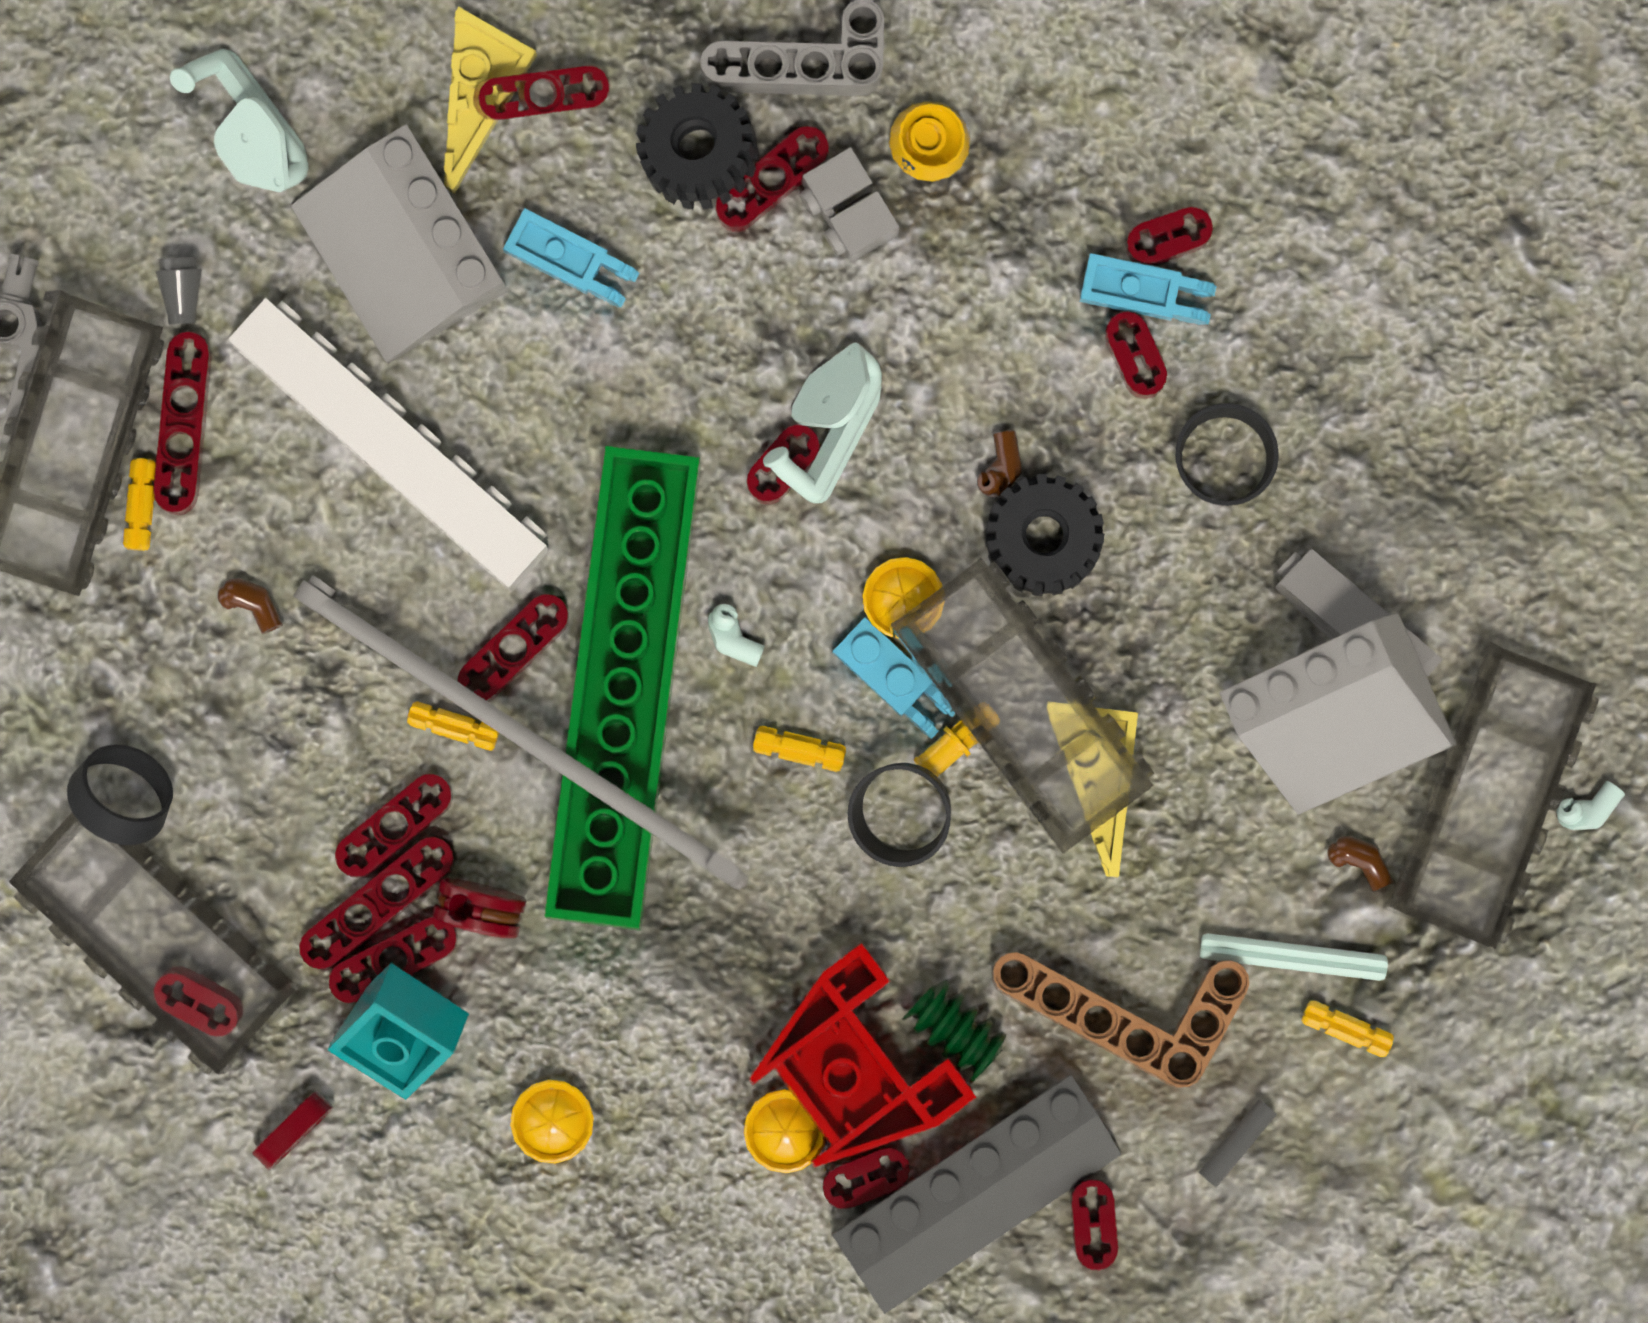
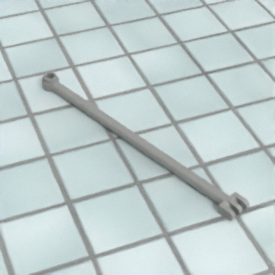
(318, 598)

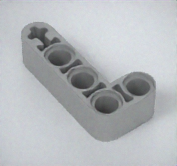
(793, 56)

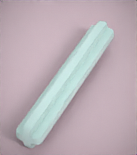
(1293, 956)

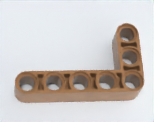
(1123, 1022)

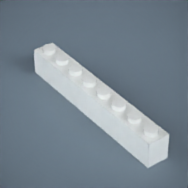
(388, 444)

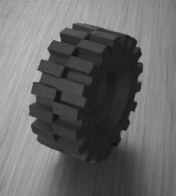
(704, 177)
(1044, 498)

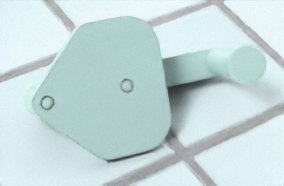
(254, 136)
(836, 397)

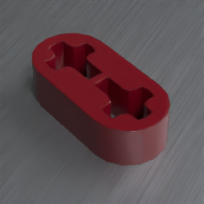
(1165, 226)
(1146, 351)
(804, 463)
(198, 1001)
(292, 1130)
(871, 1189)
(1106, 1223)

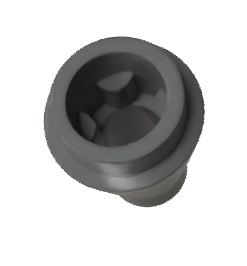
(179, 288)

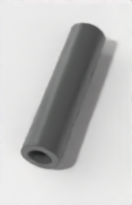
(1237, 1143)

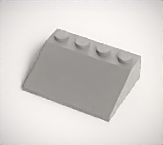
(398, 245)
(1340, 714)

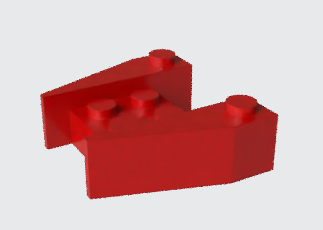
(846, 1076)

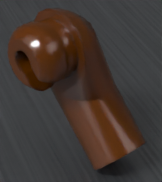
(1005, 468)
(251, 597)
(1361, 855)

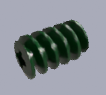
(956, 1029)

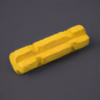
(139, 505)
(452, 725)
(799, 748)
(1347, 1028)

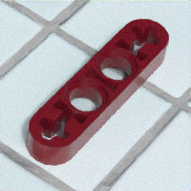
(177, 423)
(372, 897)

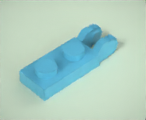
(566, 256)
(1142, 289)
(889, 674)

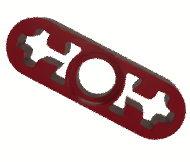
(510, 109)
(805, 164)
(511, 629)
(373, 857)
(419, 934)

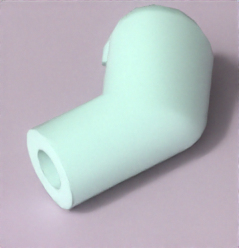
(728, 636)
(1589, 813)

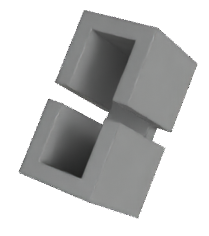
(835, 187)

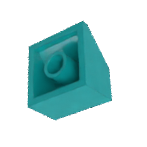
(399, 1032)

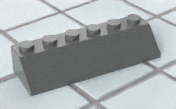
(977, 1194)

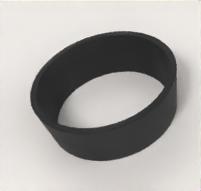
(1247, 416)
(103, 821)
(875, 848)

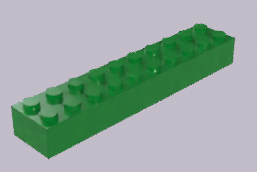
(623, 683)

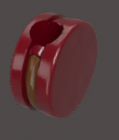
(479, 908)

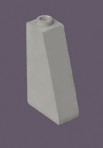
(1335, 602)

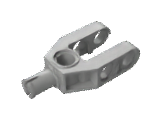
(15, 302)

